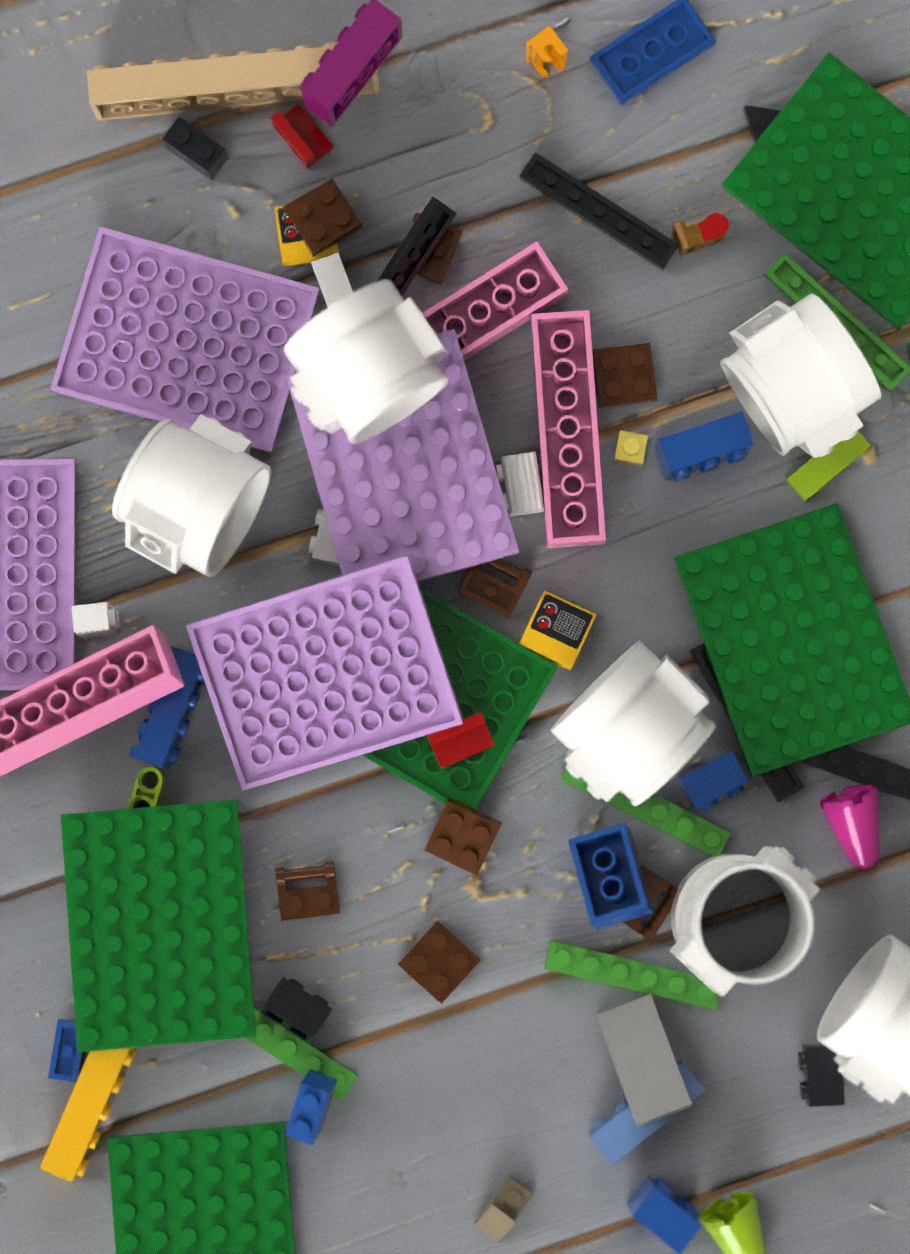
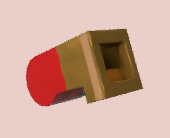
(701, 234)

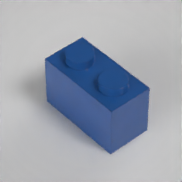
(713, 781)
(311, 1107)

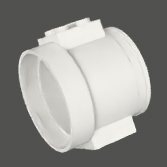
(366, 362)
(800, 376)
(190, 495)
(634, 726)
(689, 900)
(871, 1021)

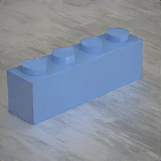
(619, 1132)

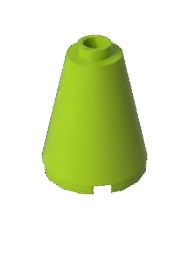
(735, 1224)

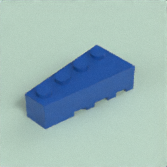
(168, 716)

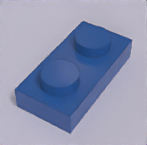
(65, 1059)

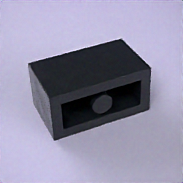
(195, 148)
(296, 1009)
(822, 1080)

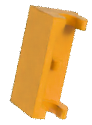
(546, 48)

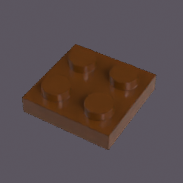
(322, 217)
(624, 375)
(463, 836)
(439, 962)

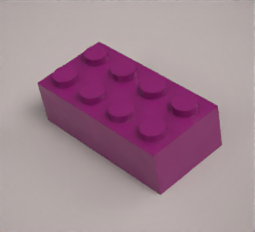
(351, 61)

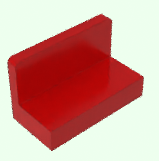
(301, 135)
(461, 740)

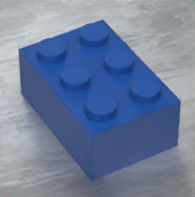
(704, 447)
(610, 876)
(665, 1216)

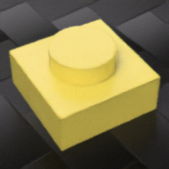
(631, 447)

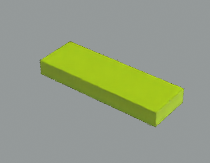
(821, 470)

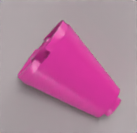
(855, 823)

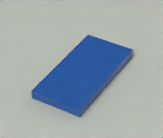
(652, 50)

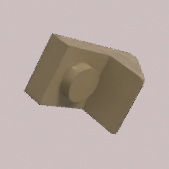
(504, 1209)

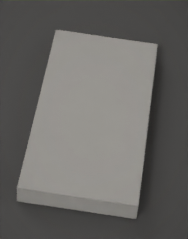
(644, 1060)

